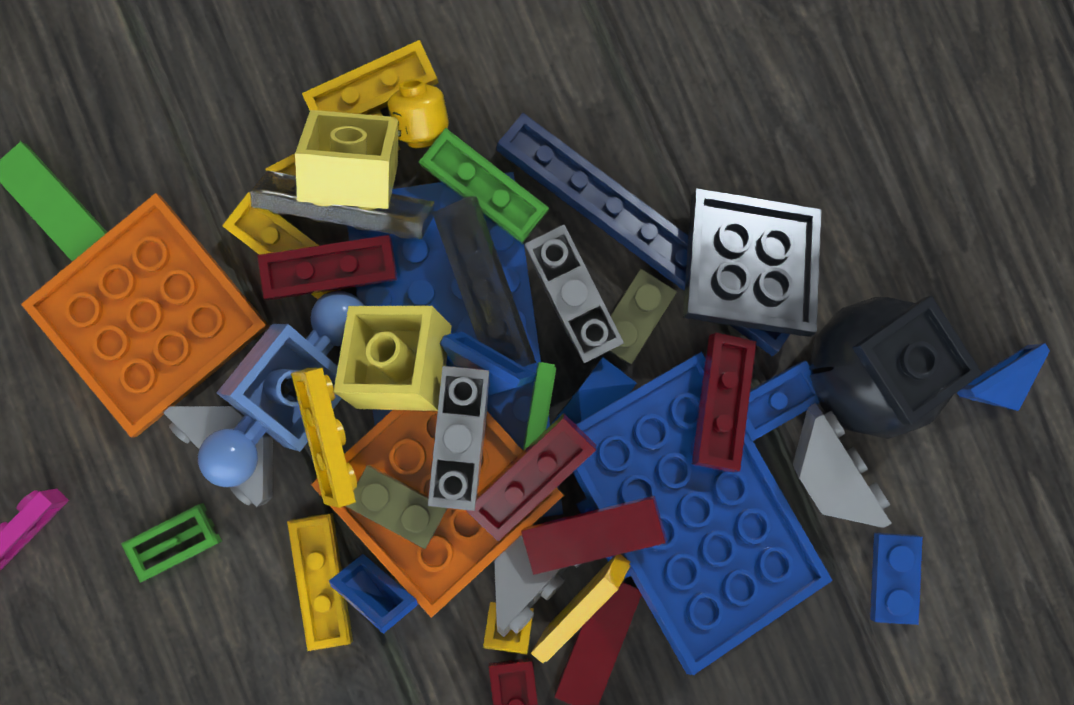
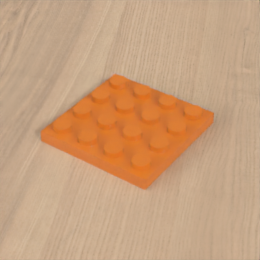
(145, 315)
(460, 546)

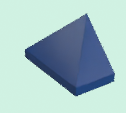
(472, 354)
(1009, 380)
(598, 390)
(373, 593)

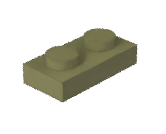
(639, 313)
(396, 506)

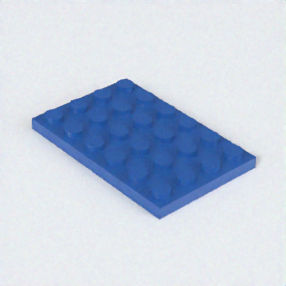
(732, 539)

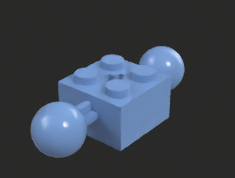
(255, 391)

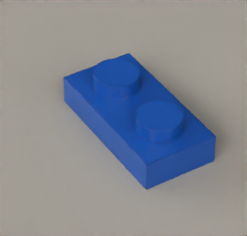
(780, 399)
(896, 578)

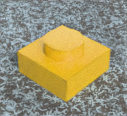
(511, 642)

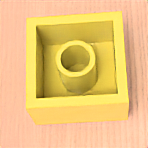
(347, 160)
(392, 358)

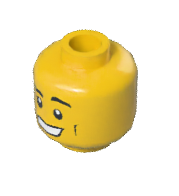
(419, 113)

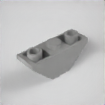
(573, 294)
(199, 422)
(459, 438)
(834, 474)
(520, 589)

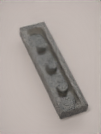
(405, 216)
(482, 280)

